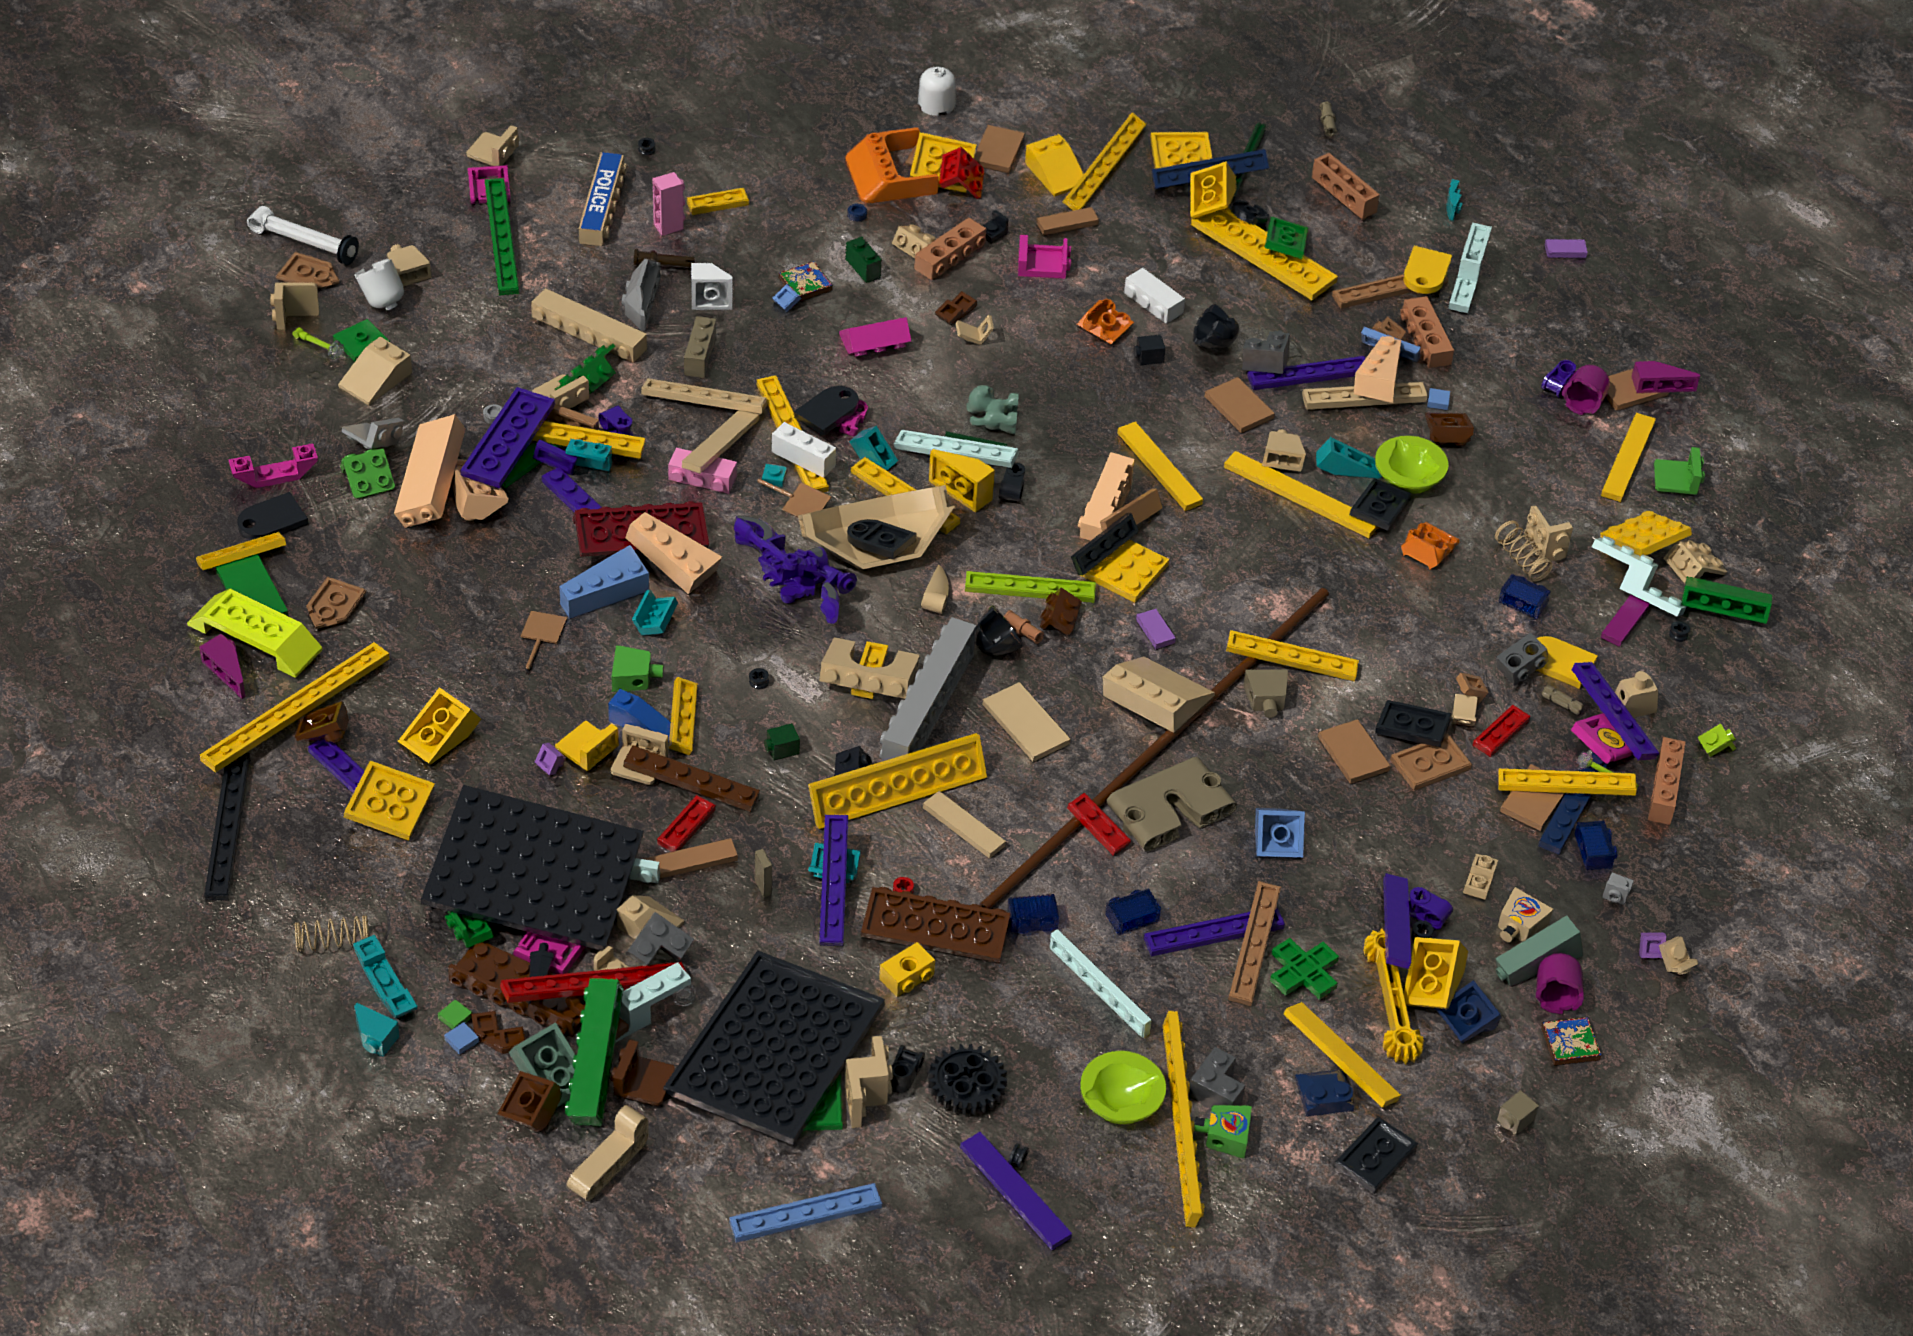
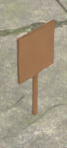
(803, 500)
(542, 628)

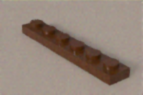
(691, 778)

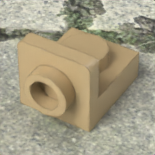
(1676, 956)
(606, 960)

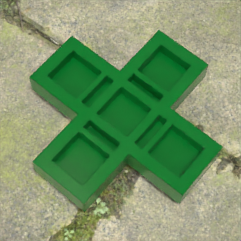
(1304, 968)

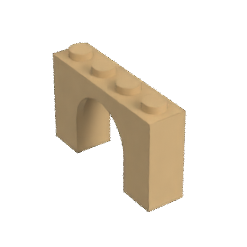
(890, 680)

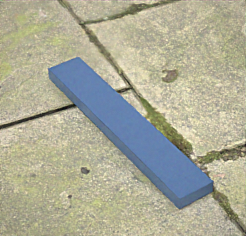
(805, 1212)

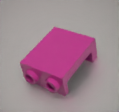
(1043, 259)

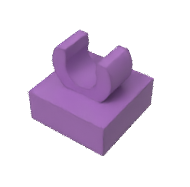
(549, 759)
(1649, 945)

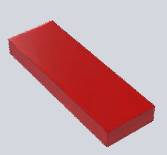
(1501, 730)
(686, 824)
(1098, 824)

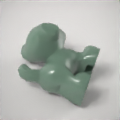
(1000, 413)

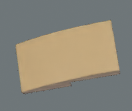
(1480, 876)

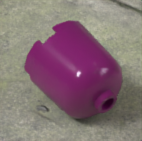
(1586, 389)
(1560, 983)

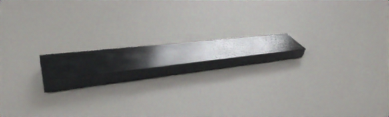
(227, 829)

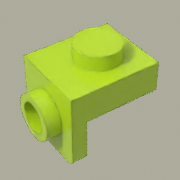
(1717, 740)

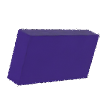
(554, 457)

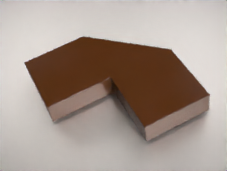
(502, 1040)

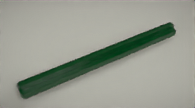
(1252, 145)

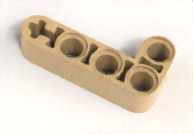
(612, 1155)

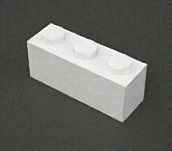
(1154, 295)
(803, 449)

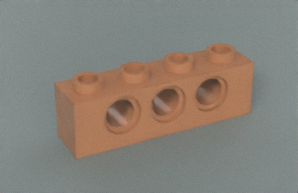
(1345, 186)
(950, 248)
(1427, 332)
(1666, 780)

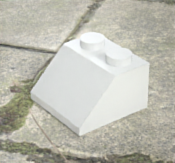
(710, 287)

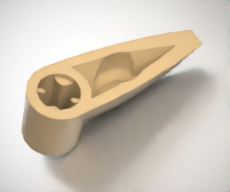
(936, 592)

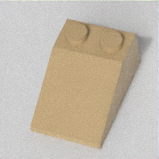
(376, 371)

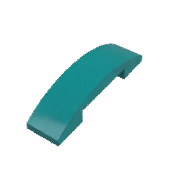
(383, 978)

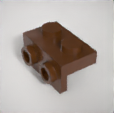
(1061, 611)

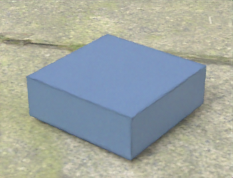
(786, 298)
(1438, 399)
(461, 1038)

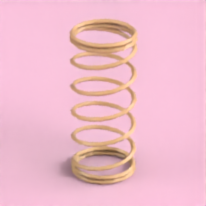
(1536, 563)
(300, 940)

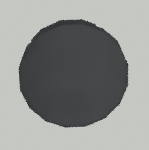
(1250, 214)

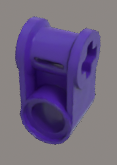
(1559, 377)
(616, 421)
(1429, 908)

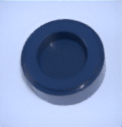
(857, 212)

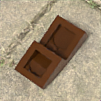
(957, 308)

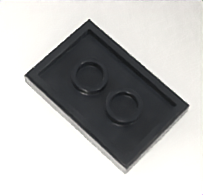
(1380, 504)
(1413, 723)
(1376, 1154)

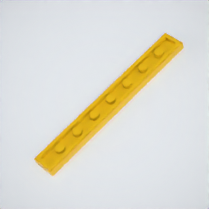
(1104, 162)
(782, 412)
(1297, 493)

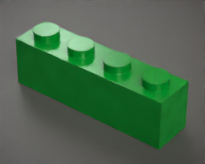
(1726, 599)

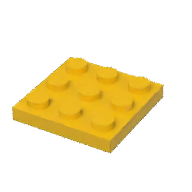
(1179, 147)
(930, 153)
(1647, 533)
(1128, 570)
(389, 800)

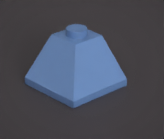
(1279, 832)

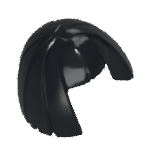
(1215, 329)
(995, 635)

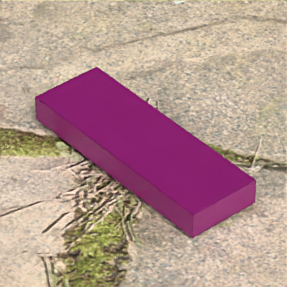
(1625, 620)

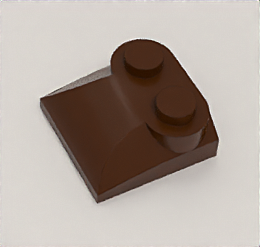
(1449, 428)
(326, 723)
(531, 1101)

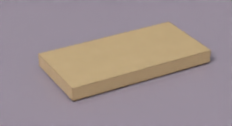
(1026, 721)

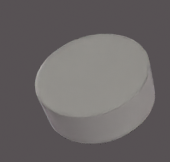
(490, 412)

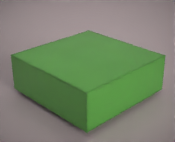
(454, 1014)

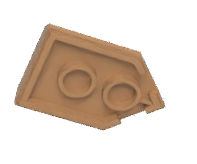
(307, 269)
(333, 602)

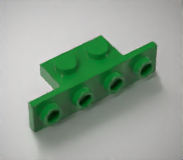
(595, 369)

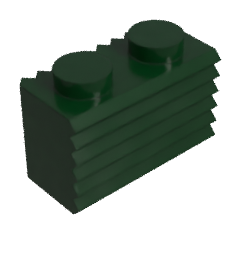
(863, 259)

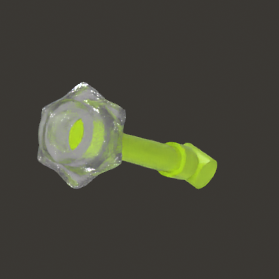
(335, 349)
(1586, 760)

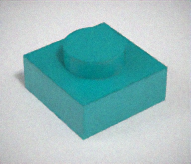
(774, 474)

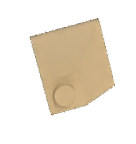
(637, 911)

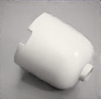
(937, 91)
(381, 284)

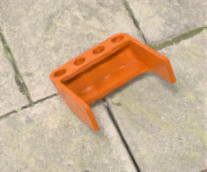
(876, 173)

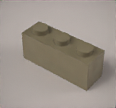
(700, 347)

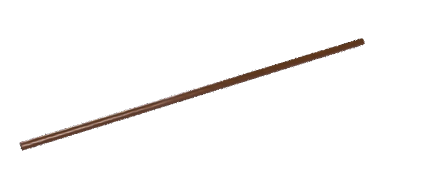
(1125, 776)

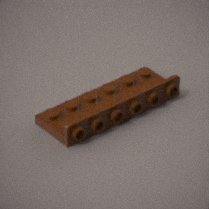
(936, 924)
(482, 973)

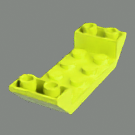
(261, 628)

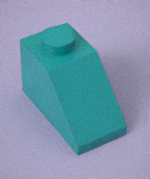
(872, 445)
(376, 1030)

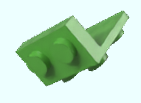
(368, 473)
(1680, 475)

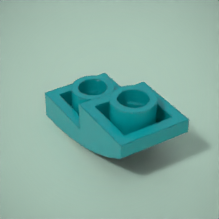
(1454, 205)

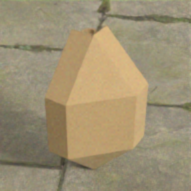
(915, 511)

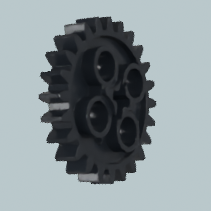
(967, 1073)

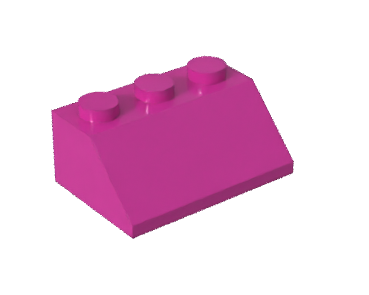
(876, 336)

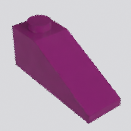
(1660, 377)
(221, 658)

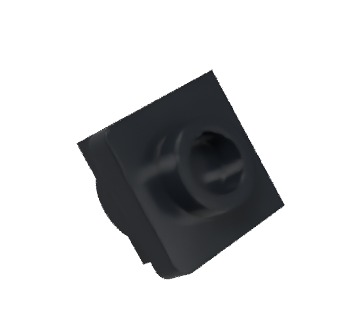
(996, 227)

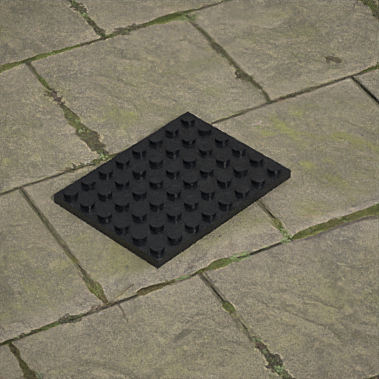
(533, 867)
(774, 1047)

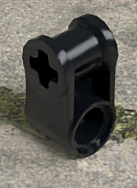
(1012, 483)
(905, 1069)

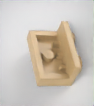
(911, 239)

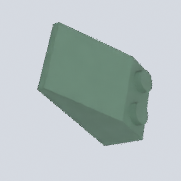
(547, 1057)

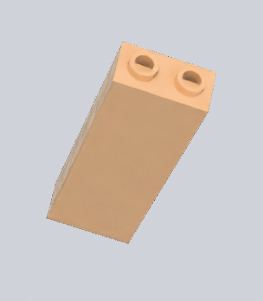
(430, 471)

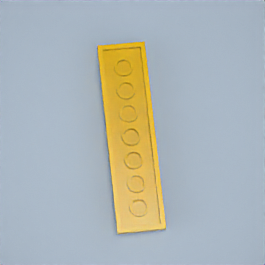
(1249, 242)
(899, 779)

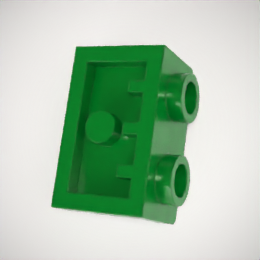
(468, 929)

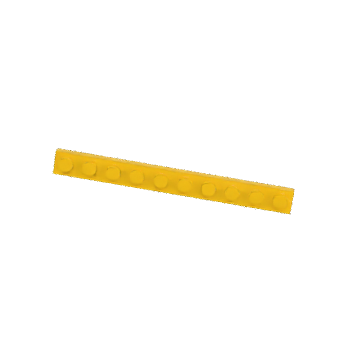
(294, 707)
(1183, 1125)

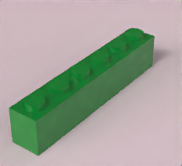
(595, 1052)

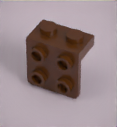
(639, 1076)

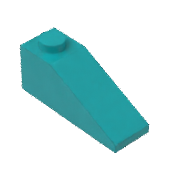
(1345, 460)

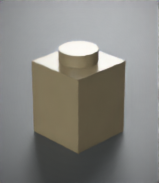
(1517, 1112)

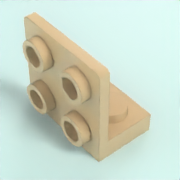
(1693, 560)

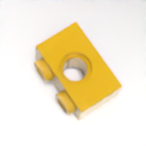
(907, 969)

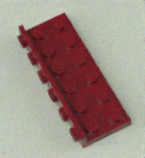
(605, 529)

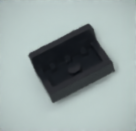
(851, 760)

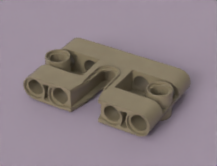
(1148, 809)

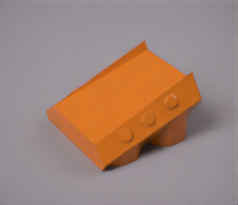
(1105, 321)
(1428, 544)

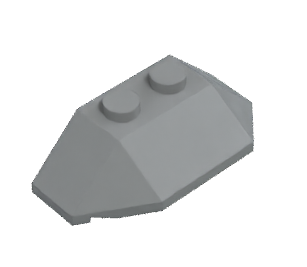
(641, 292)

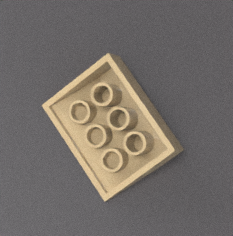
(1155, 692)

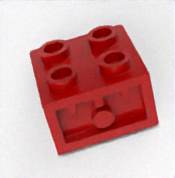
(962, 168)

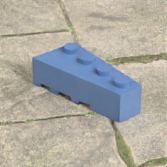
(605, 583)

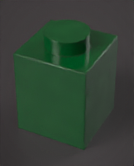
(782, 742)

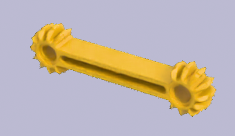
(1401, 1040)

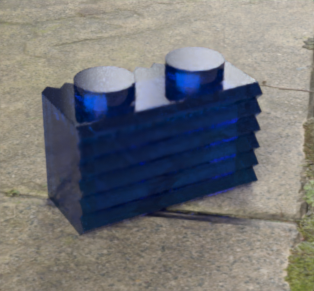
(1524, 596)
(1595, 845)
(1133, 911)
(1033, 913)

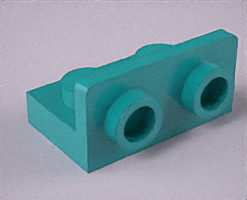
(591, 454)

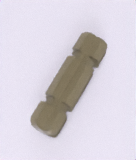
(1562, 699)

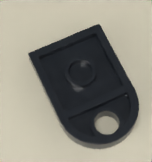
(828, 409)
(271, 516)
(880, 537)

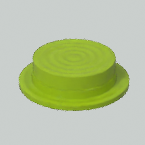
(1411, 463)
(1123, 1087)

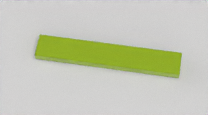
(1027, 586)

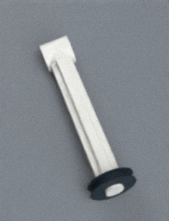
(265, 220)

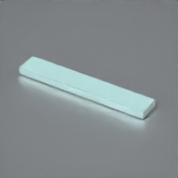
(985, 452)
(1100, 984)

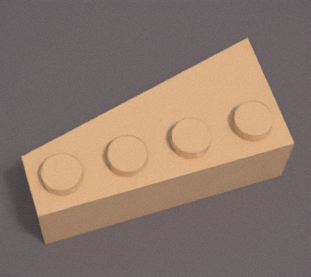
(1379, 371)
(673, 552)

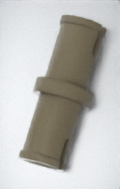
(1328, 118)

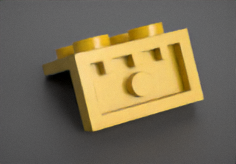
(588, 744)

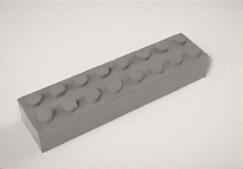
(930, 691)

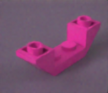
(275, 473)

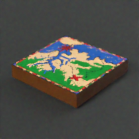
(806, 280)
(1571, 1041)

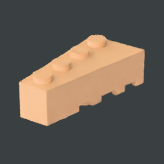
(1108, 495)

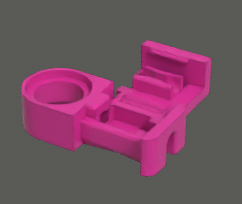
(853, 421)

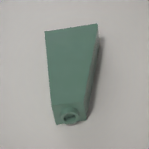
(1524, 959)

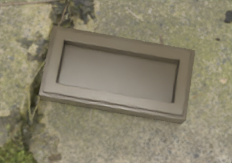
(763, 873)

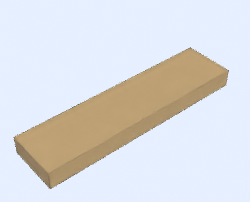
(964, 824)

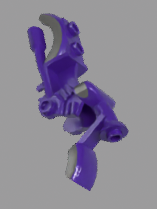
(797, 569)

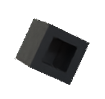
(1150, 350)

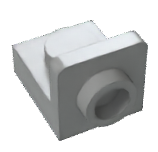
(1617, 888)

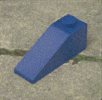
(632, 710)

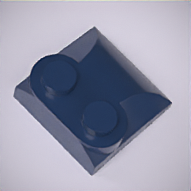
(1470, 1013)
(1325, 1092)

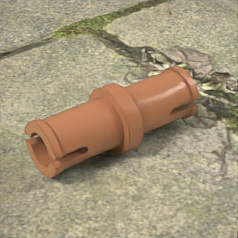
(1024, 627)

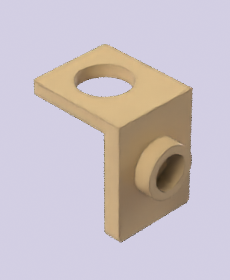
(973, 333)
(1464, 710)

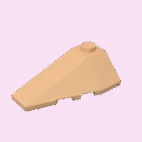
(475, 498)

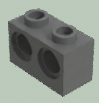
(1519, 656)

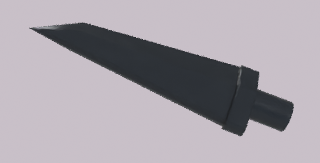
(540, 961)

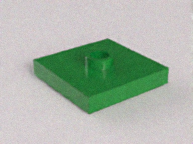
(357, 338)

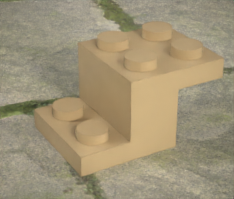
(868, 1081)

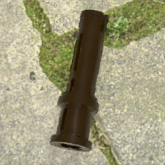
(663, 259)

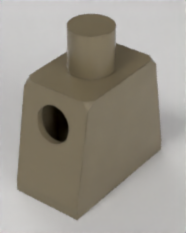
(1266, 690)

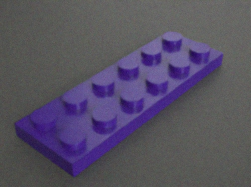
(507, 437)

